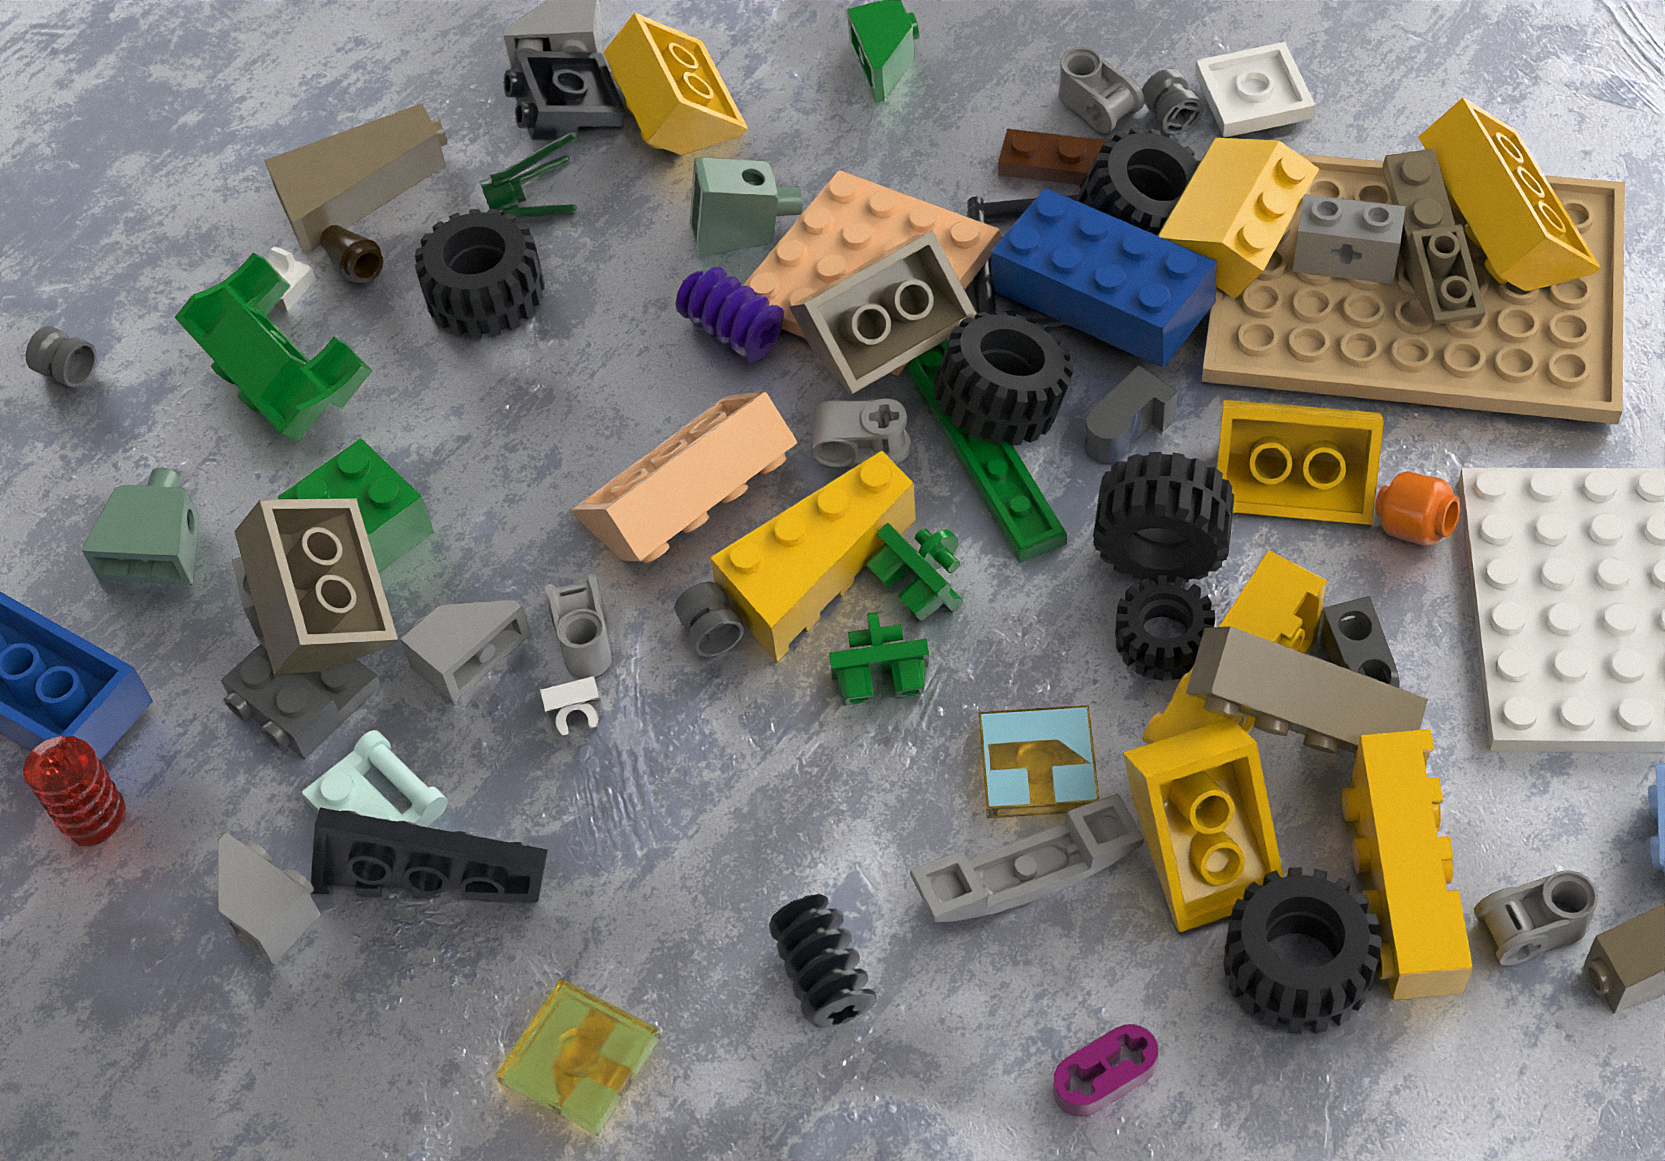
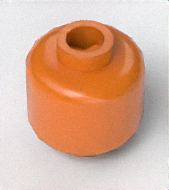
(1418, 508)

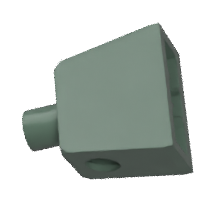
(737, 204)
(146, 533)

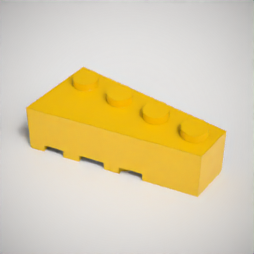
(812, 551)

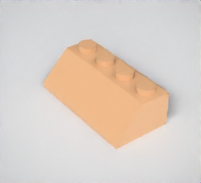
(687, 477)

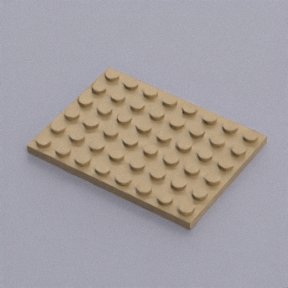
(1338, 336)

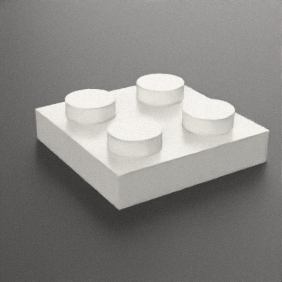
(1254, 89)

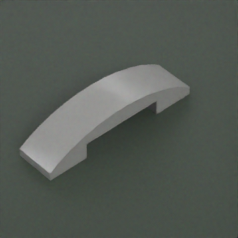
(1030, 867)

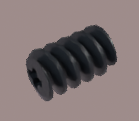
(821, 962)

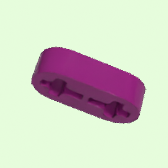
(1099, 1058)

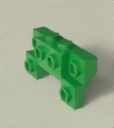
(261, 359)

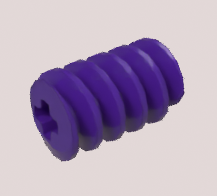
(730, 312)

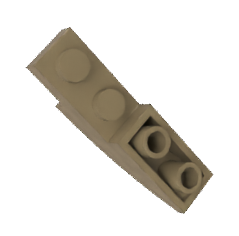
(1431, 243)

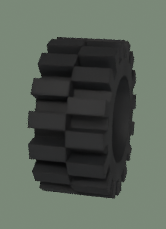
(1155, 602)

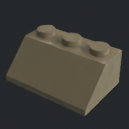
(884, 312)
(314, 583)

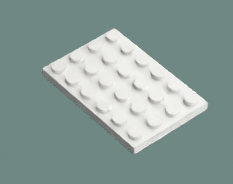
(1569, 606)

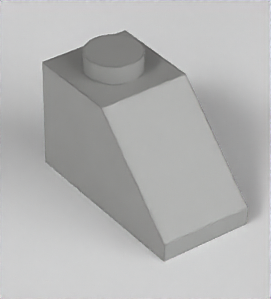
(464, 642)

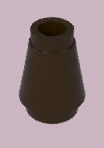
(352, 254)

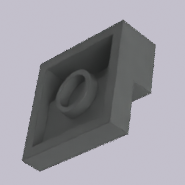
(297, 707)

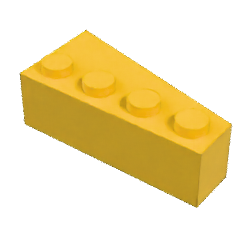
(1276, 604)
(1407, 866)

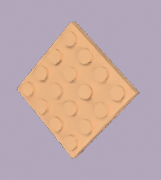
(853, 225)

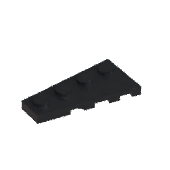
(400, 854)

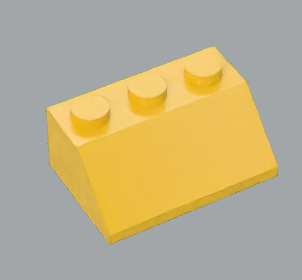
(672, 87)
(1239, 206)
(1301, 460)

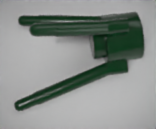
(504, 187)

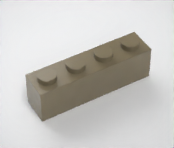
(1297, 692)

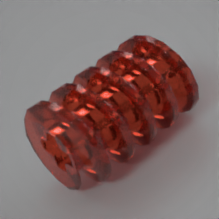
(75, 790)

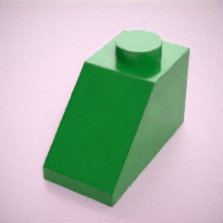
(882, 43)

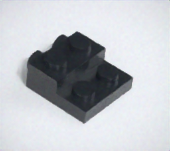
(562, 92)

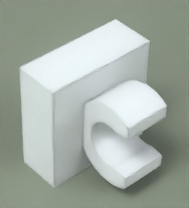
(295, 273)
(569, 698)

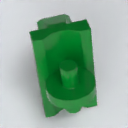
(929, 587)
(903, 659)

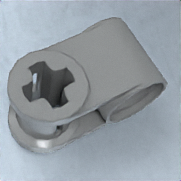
(1094, 89)
(855, 431)
(580, 626)
(1529, 922)

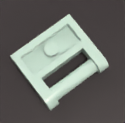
(347, 789)

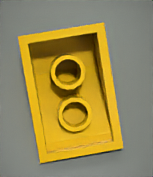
(1204, 818)

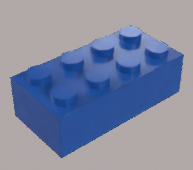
(1104, 277)
(62, 684)

